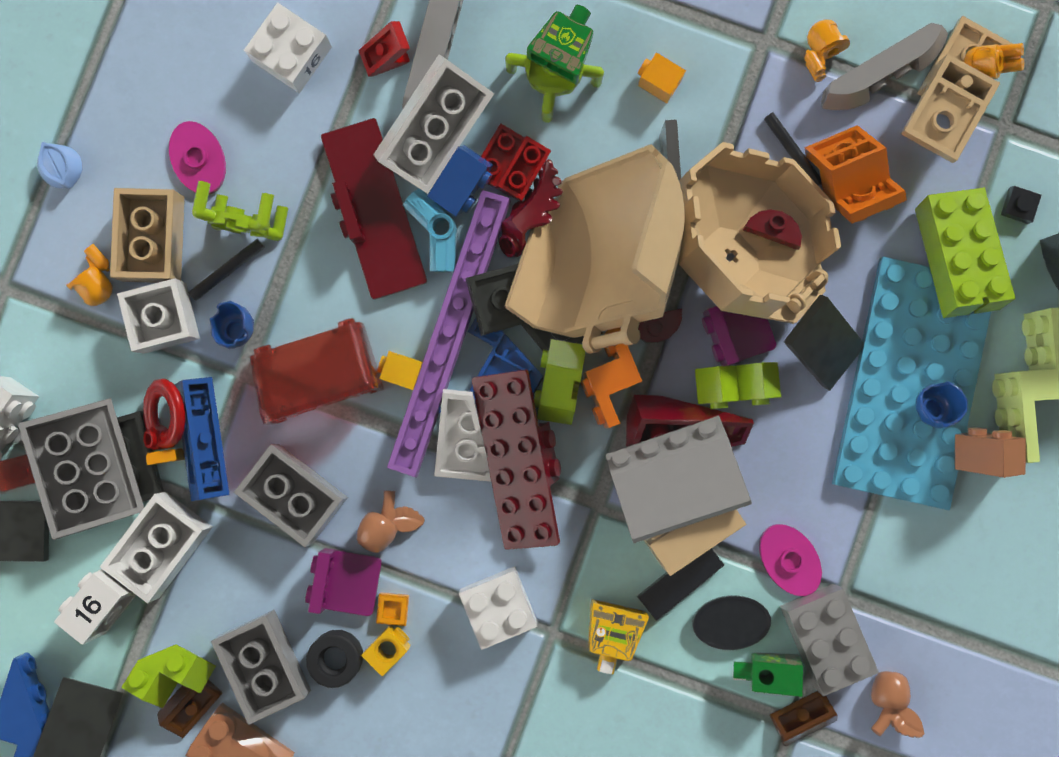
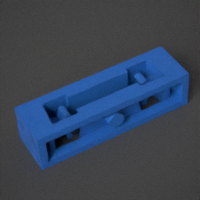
(202, 440)

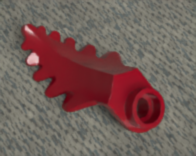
(531, 211)

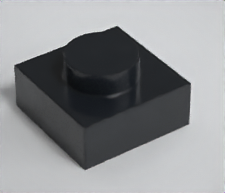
(1021, 204)

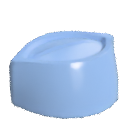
(59, 165)

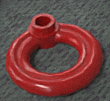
(158, 436)

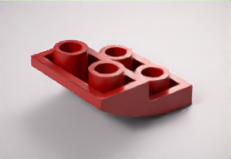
(514, 161)

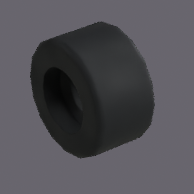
(321, 672)

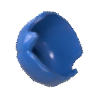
(231, 325)
(941, 405)

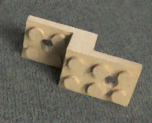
(954, 91)

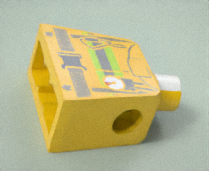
(614, 633)

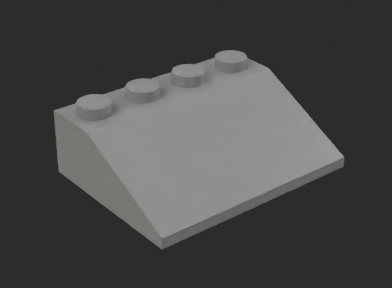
(81, 468)
(677, 479)

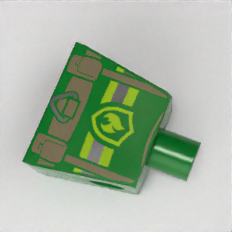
(563, 44)
(784, 674)

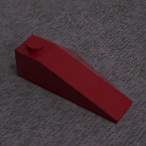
(657, 415)

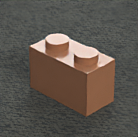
(989, 453)

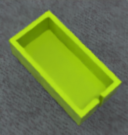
(964, 252)

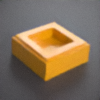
(165, 456)
(392, 609)

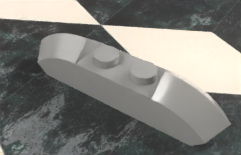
(911, 53)

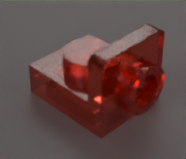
(15, 473)

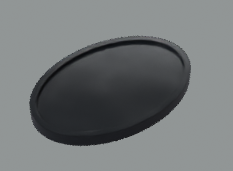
(731, 622)

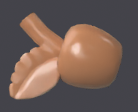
(379, 530)
(892, 694)

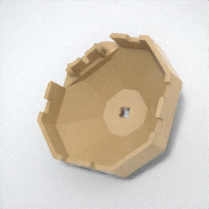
(764, 275)

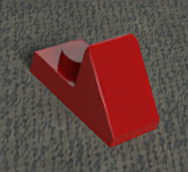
(385, 50)

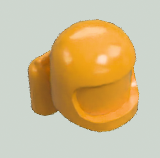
(825, 43)
(996, 59)
(92, 283)

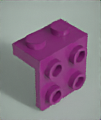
(737, 335)
(343, 582)

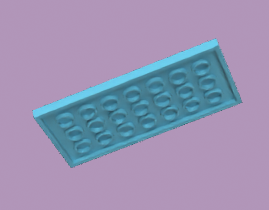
(904, 350)

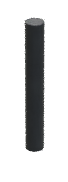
(791, 147)
(226, 269)

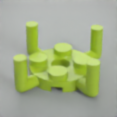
(549, 82)
(233, 218)

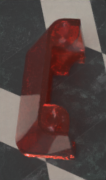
(314, 372)

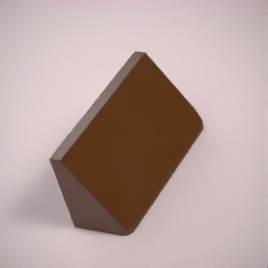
(187, 708)
(803, 717)

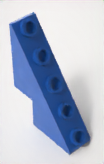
(23, 706)

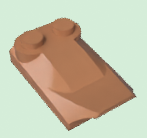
(231, 736)

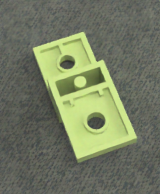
(1020, 389)

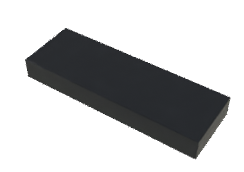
(670, 590)

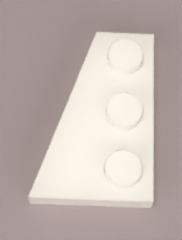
(460, 439)

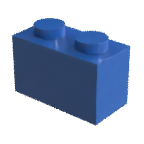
(460, 181)

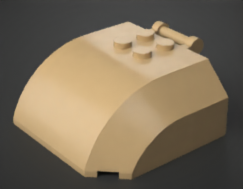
(604, 253)

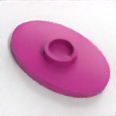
(197, 156)
(790, 560)

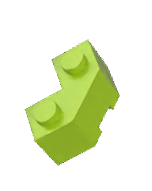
(561, 381)
(738, 383)
(159, 673)

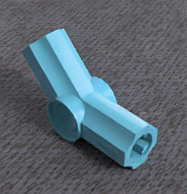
(429, 215)

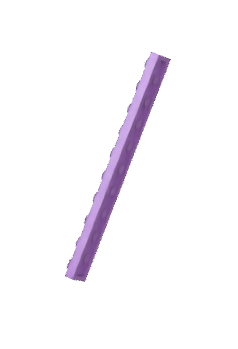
(448, 335)

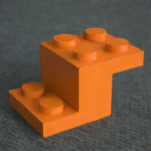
(855, 174)
(609, 379)

